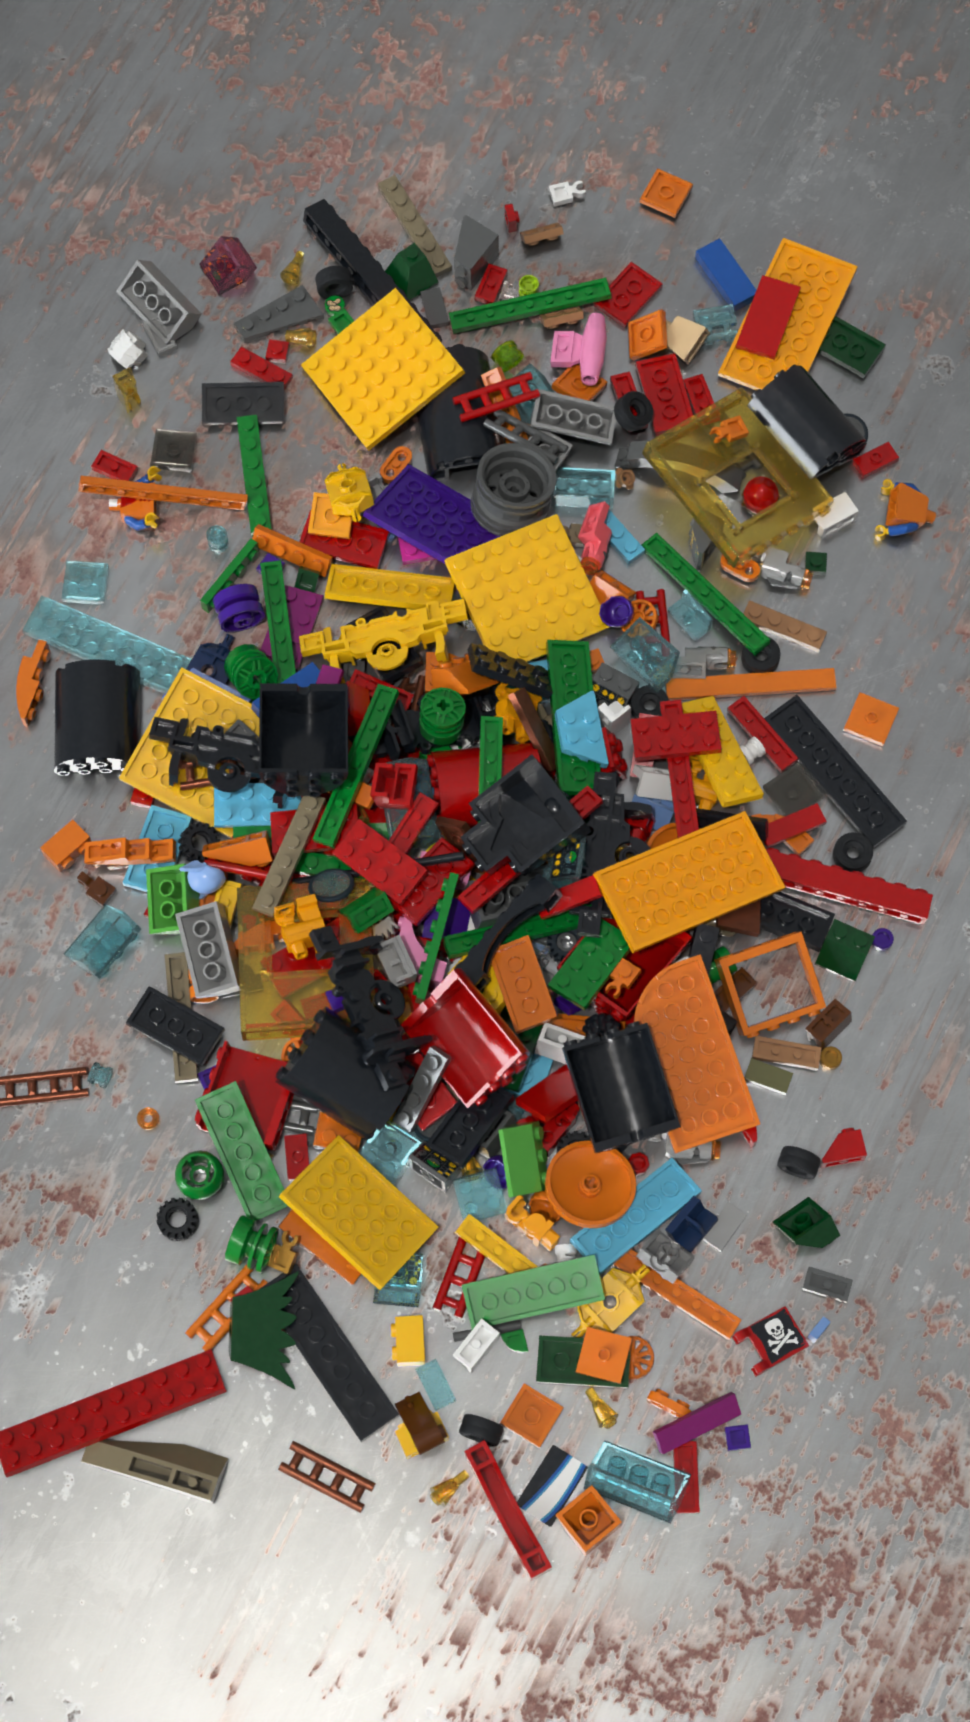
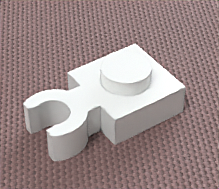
(564, 194)

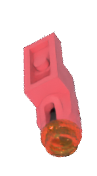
(595, 537)

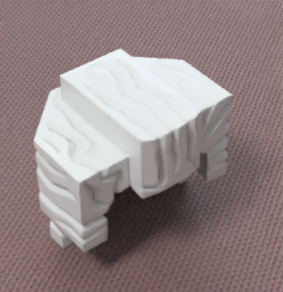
(128, 349)

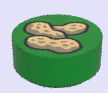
(334, 305)

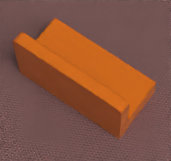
(607, 586)

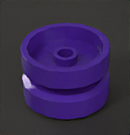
(238, 608)

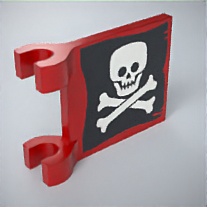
(773, 1338)

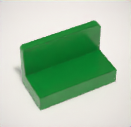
(367, 909)

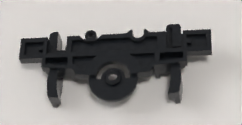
(208, 750)
(608, 835)
(378, 1031)

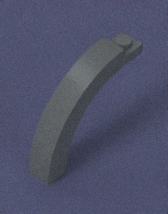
(632, 457)

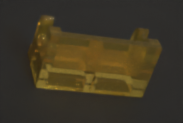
(126, 388)

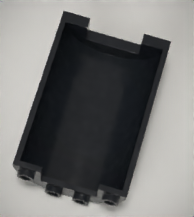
(446, 439)

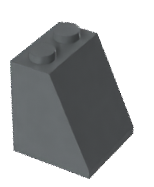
(474, 251)

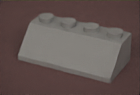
(154, 294)
(573, 417)
(209, 950)

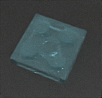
(85, 582)
(480, 1194)

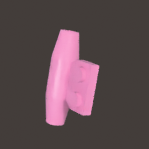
(587, 349)

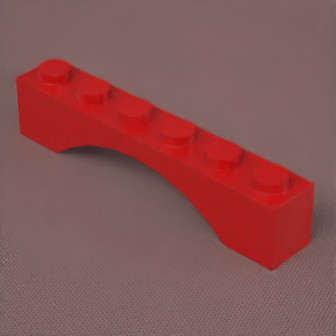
(507, 1510)

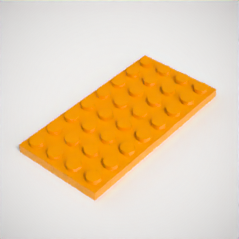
(823, 287)
(688, 881)

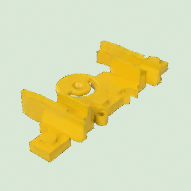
(359, 641)

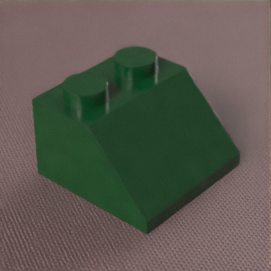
(844, 950)

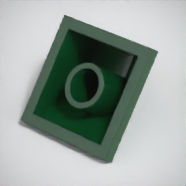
(412, 272)
(808, 1225)

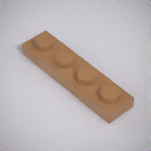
(785, 626)

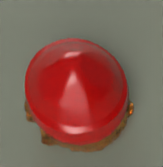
(759, 494)

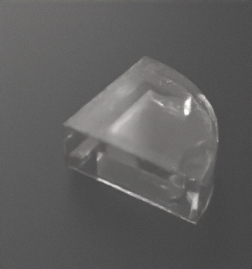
(508, 291)

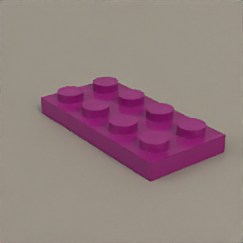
(302, 612)

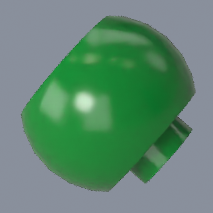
(203, 1189)

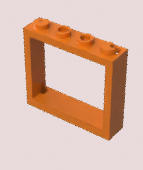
(773, 1023)

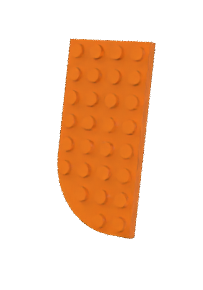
(695, 1055)

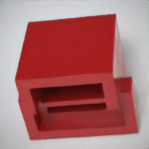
(393, 785)

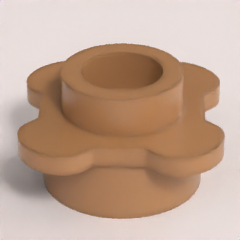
(629, 478)

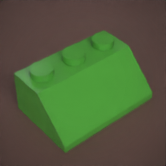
(168, 895)
(523, 1158)

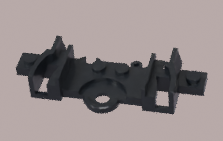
(407, 729)

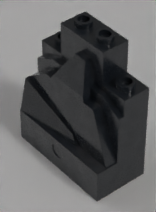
(522, 821)

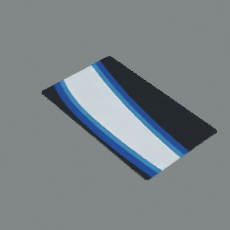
(552, 1485)

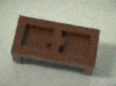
(829, 1024)

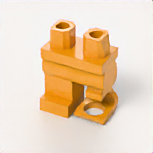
(505, 709)
(703, 791)
(297, 934)
(532, 1225)

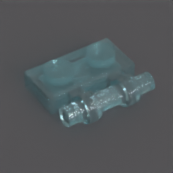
(717, 318)

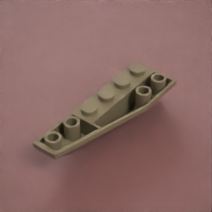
(161, 1464)

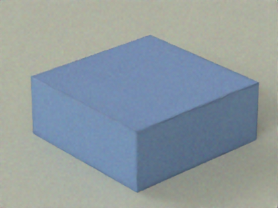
(818, 1329)

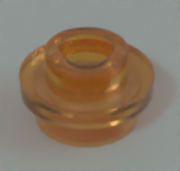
(148, 1112)

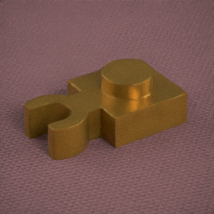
(283, 1256)

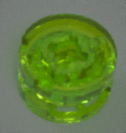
(507, 355)

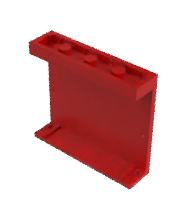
(256, 1079)

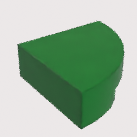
(515, 1341)

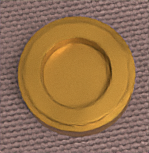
(830, 1058)

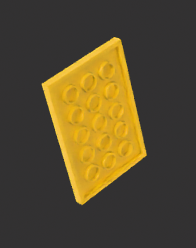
(358, 1212)

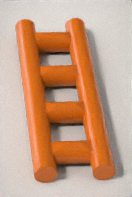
(212, 1310)

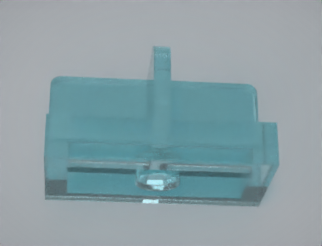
(691, 616)

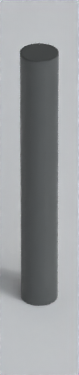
(501, 1328)

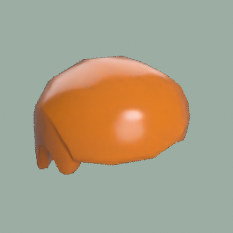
(541, 1205)

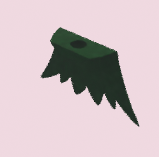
(257, 1331)

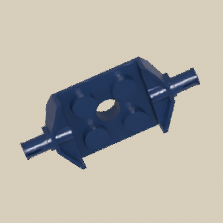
(214, 657)

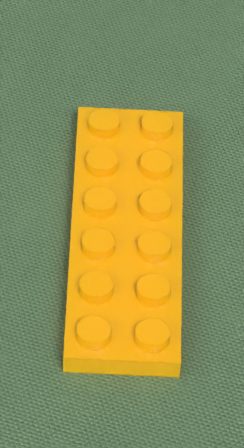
(387, 587)
(728, 770)

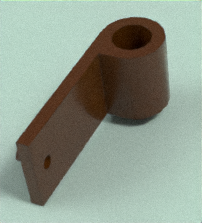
(420, 1423)

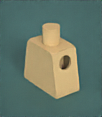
(685, 337)

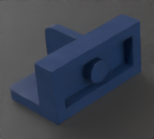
(691, 1224)

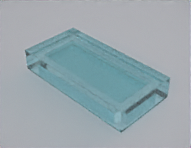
(435, 1385)

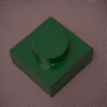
(816, 562)
(307, 579)

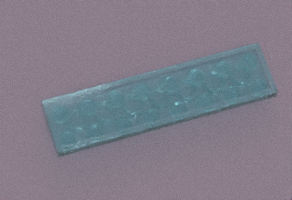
(96, 639)

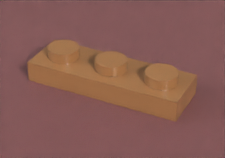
(786, 1053)

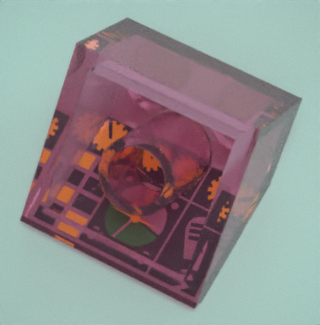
(227, 264)

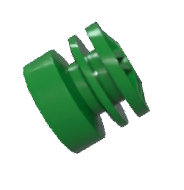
(247, 668)
(442, 716)
(252, 1244)

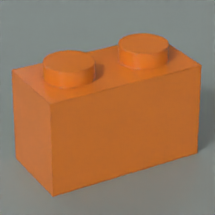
(66, 846)

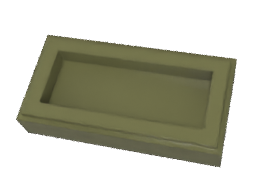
(768, 1076)

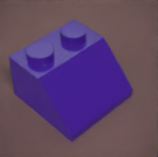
(456, 921)

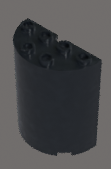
(806, 422)
(95, 716)
(303, 737)
(335, 1079)
(620, 1087)

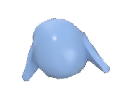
(203, 877)

